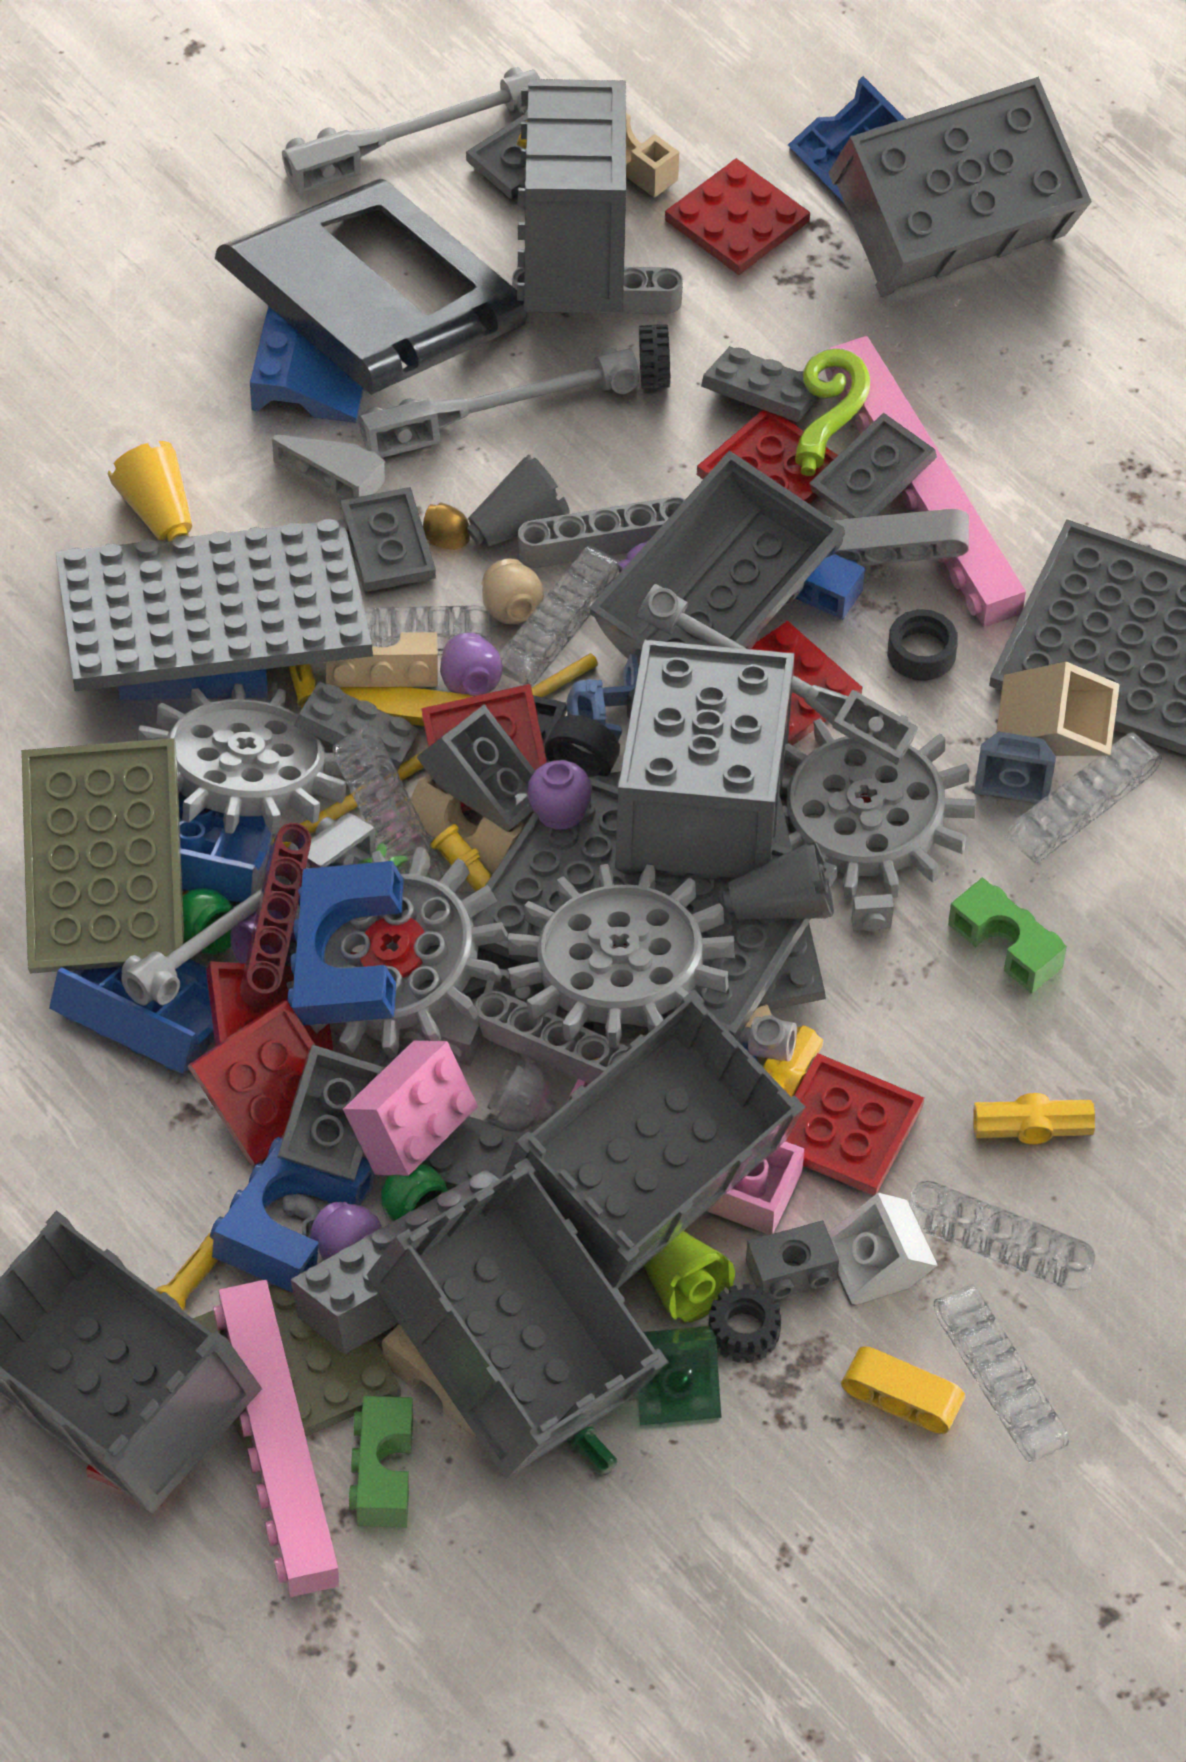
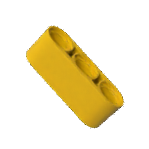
(903, 1390)

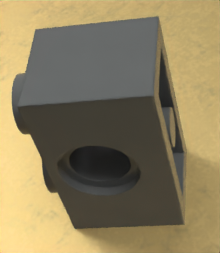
(804, 1244)

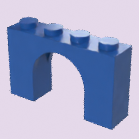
(326, 902)
(258, 1243)

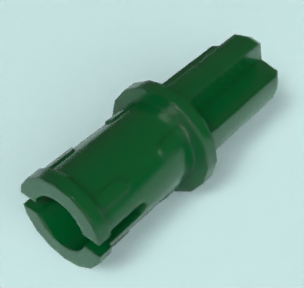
(593, 1450)

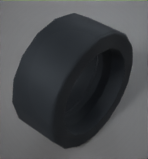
(922, 622)
(589, 735)

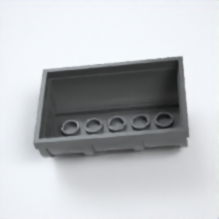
(728, 551)

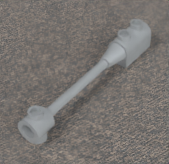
(338, 154)
(418, 422)
(850, 715)
(334, 844)
(765, 1038)

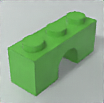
(988, 912)
(381, 1493)

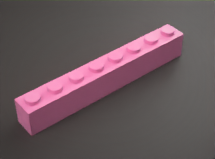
(279, 1444)

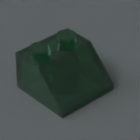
(689, 1381)

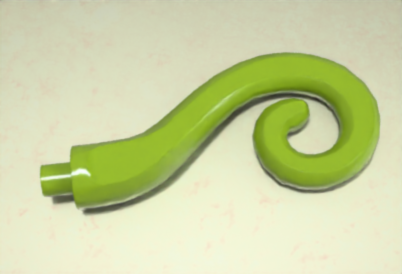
(813, 441)

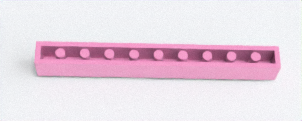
(981, 573)

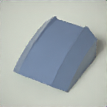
(1015, 767)

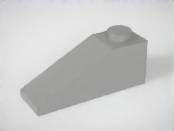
(331, 465)

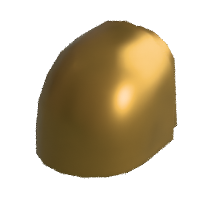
(446, 526)

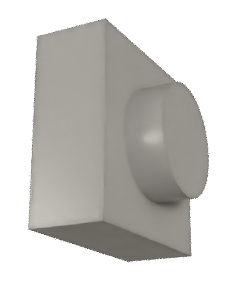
(872, 912)

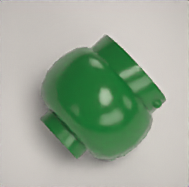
(202, 909)
(409, 1192)

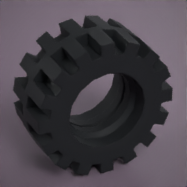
(654, 356)
(745, 1302)

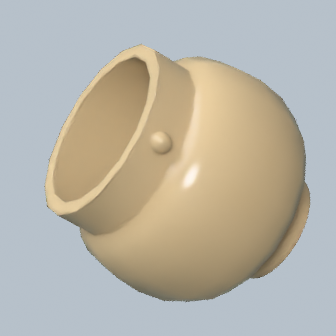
(511, 591)

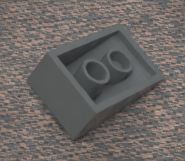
(482, 769)
(317, 1126)

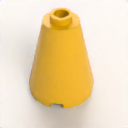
(154, 489)

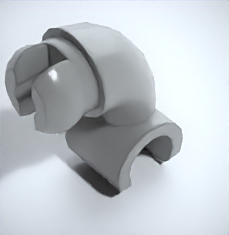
(302, 1207)

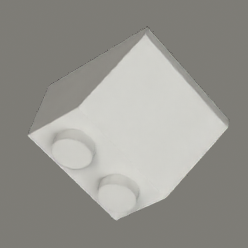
(880, 1249)

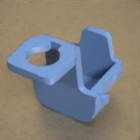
(590, 698)

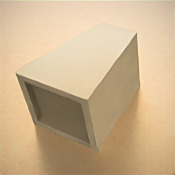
(1062, 706)

